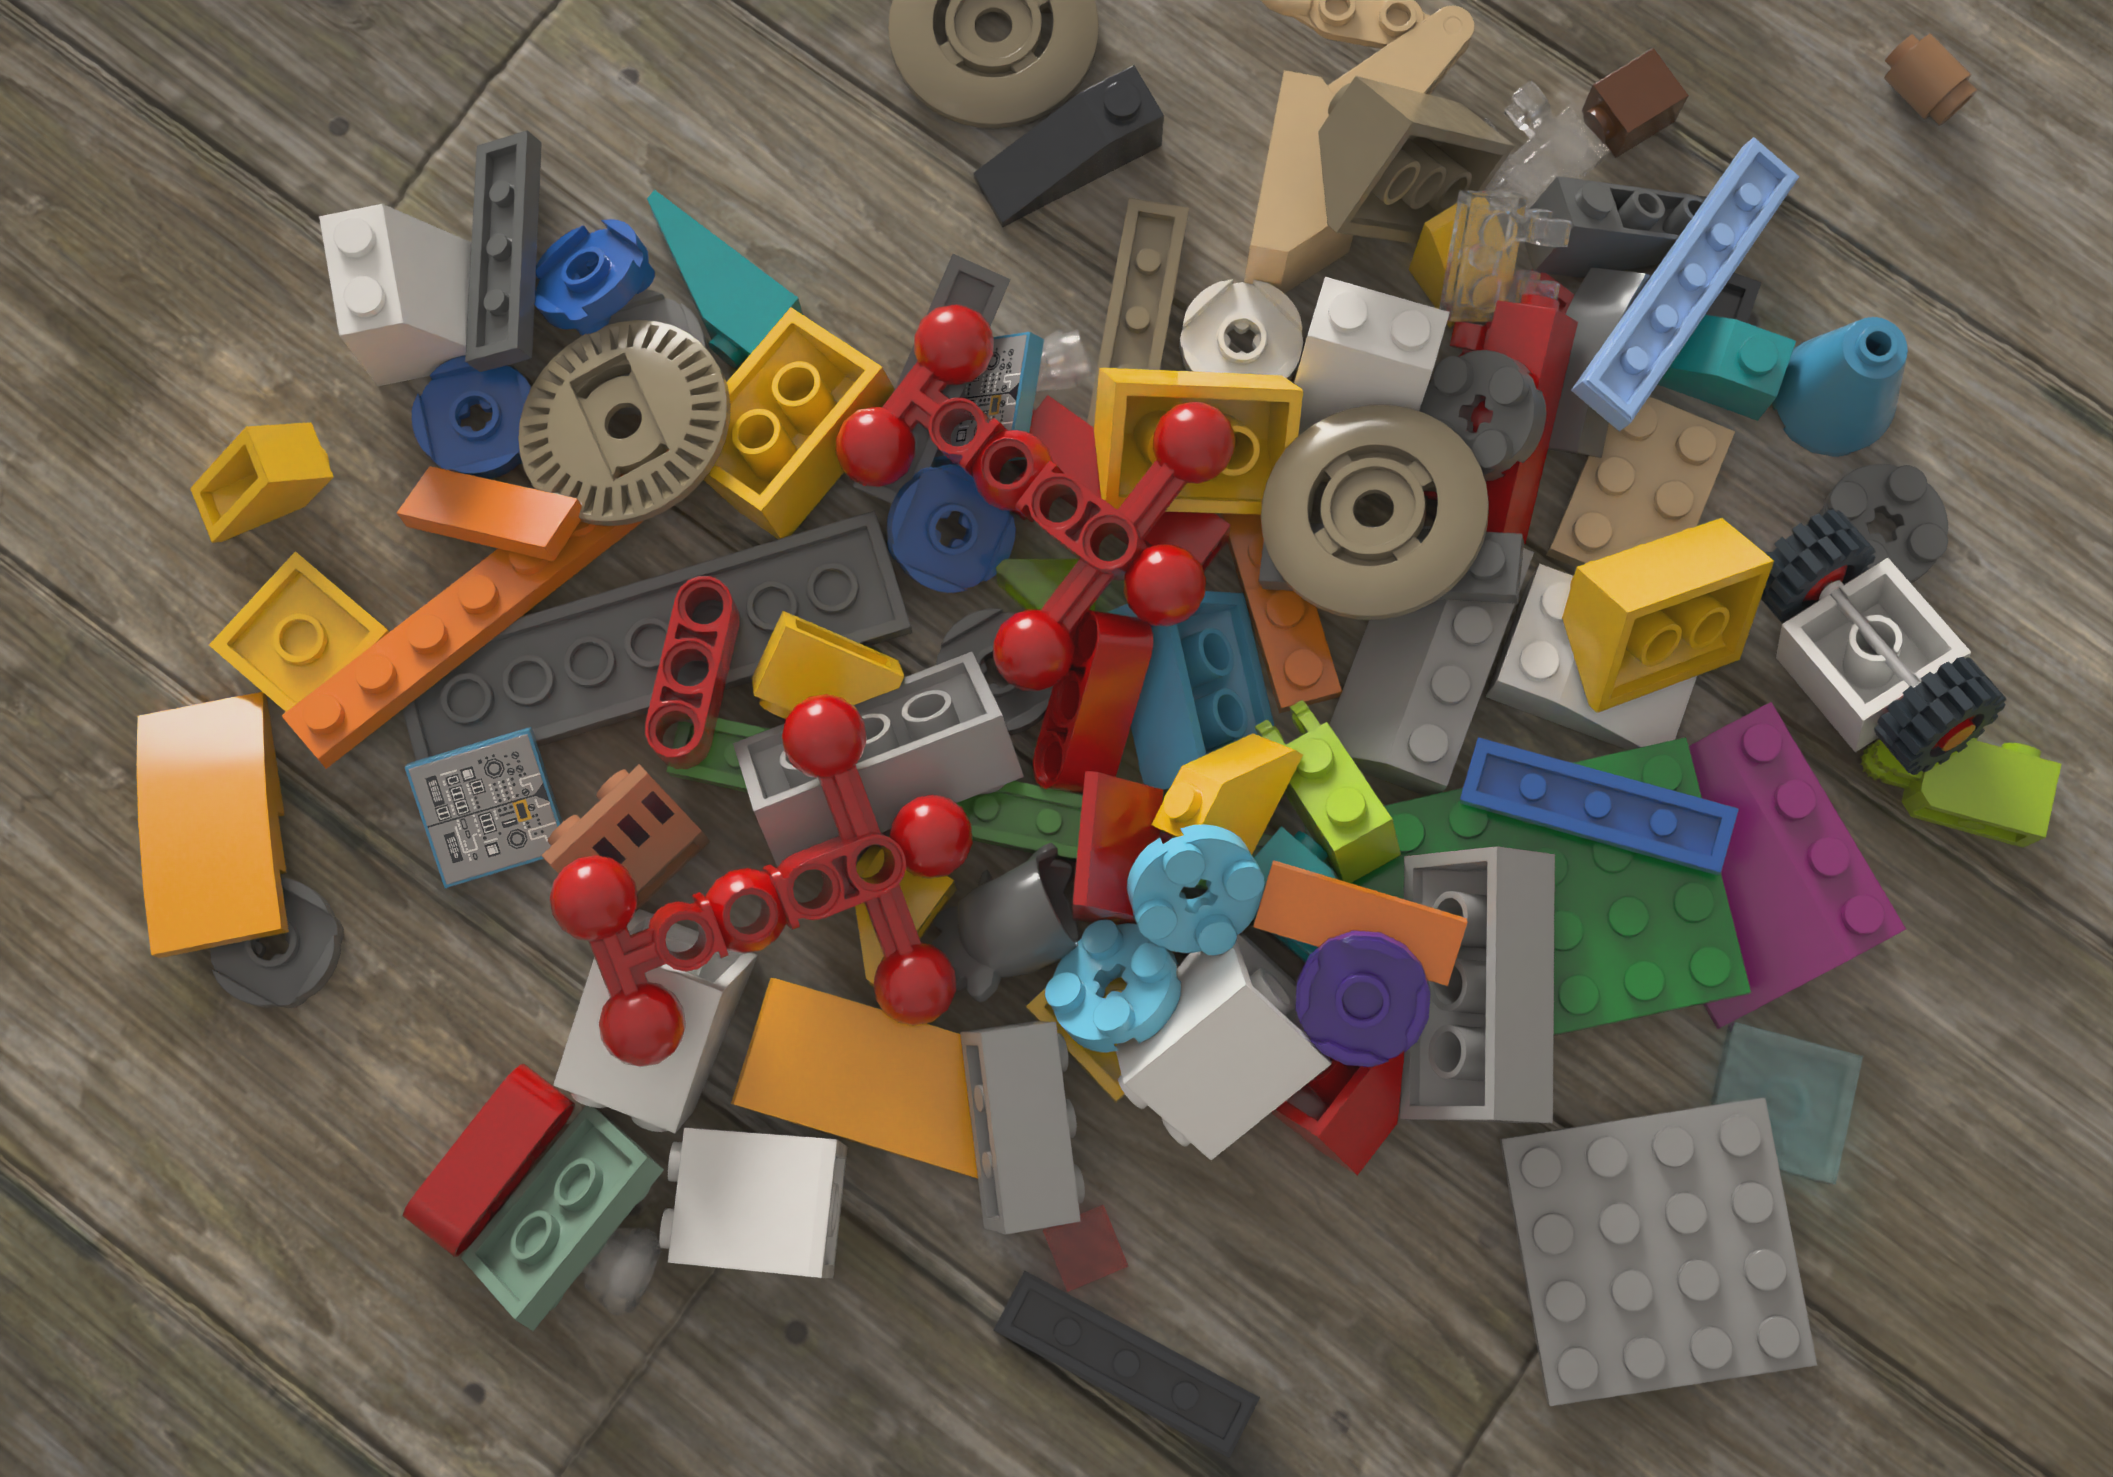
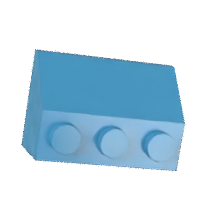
(1198, 688)

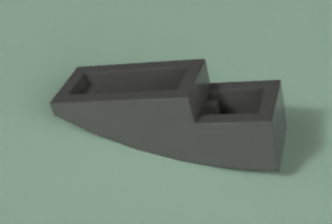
(1598, 309)

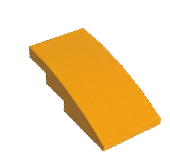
(210, 825)
(859, 1076)

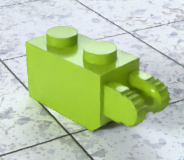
(1980, 791)
(1335, 799)

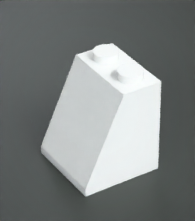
(397, 291)
(1366, 351)
(1225, 1050)
(663, 1093)
(755, 1202)

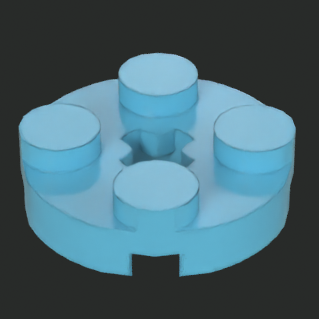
(1200, 923)
(1084, 973)

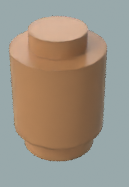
(1929, 78)

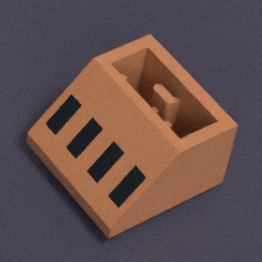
(633, 826)

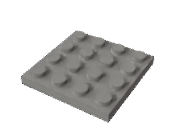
(1657, 1252)

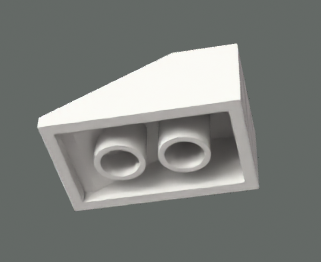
(1542, 677)

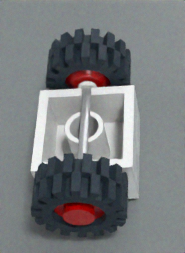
(1873, 647)

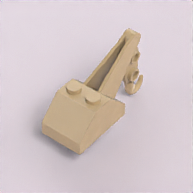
(1415, 54)

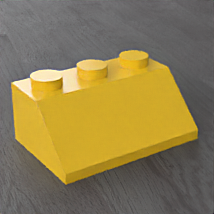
(1132, 401)
(787, 420)
(1663, 611)

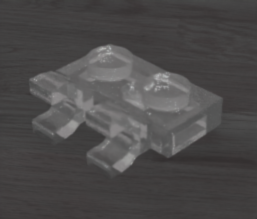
(1555, 148)
(1486, 250)

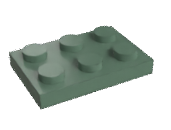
(561, 1216)

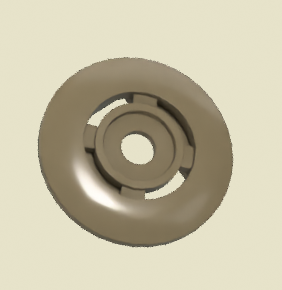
(997, 81)
(681, 408)
(1382, 568)

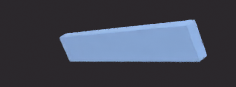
(1685, 285)

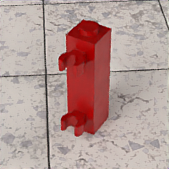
(1542, 341)
(1074, 451)

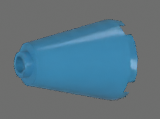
(1843, 387)

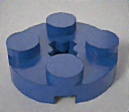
(616, 268)
(448, 401)
(914, 537)

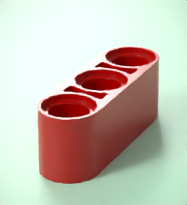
(686, 643)
(1094, 702)
(489, 1160)

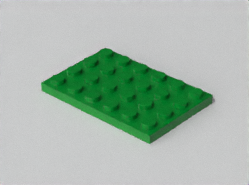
(1627, 926)

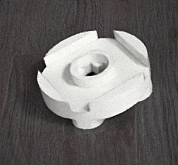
(1242, 308)

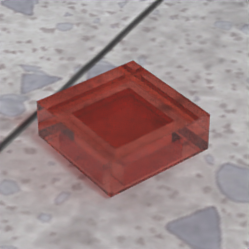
(1085, 1248)

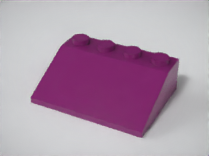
(1791, 867)

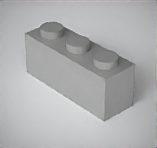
(1022, 1126)

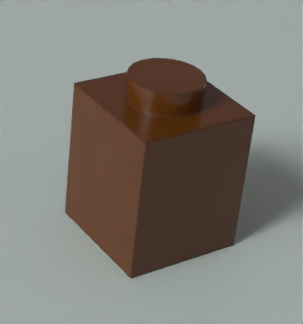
(1634, 103)

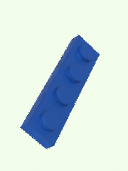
(1599, 806)

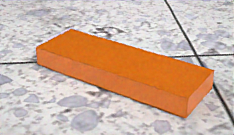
(491, 513)
(1321, 907)

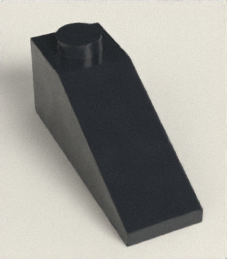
(1073, 146)

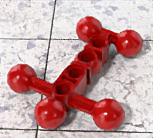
(1160, 581)
(912, 983)

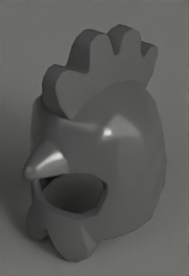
(1010, 924)

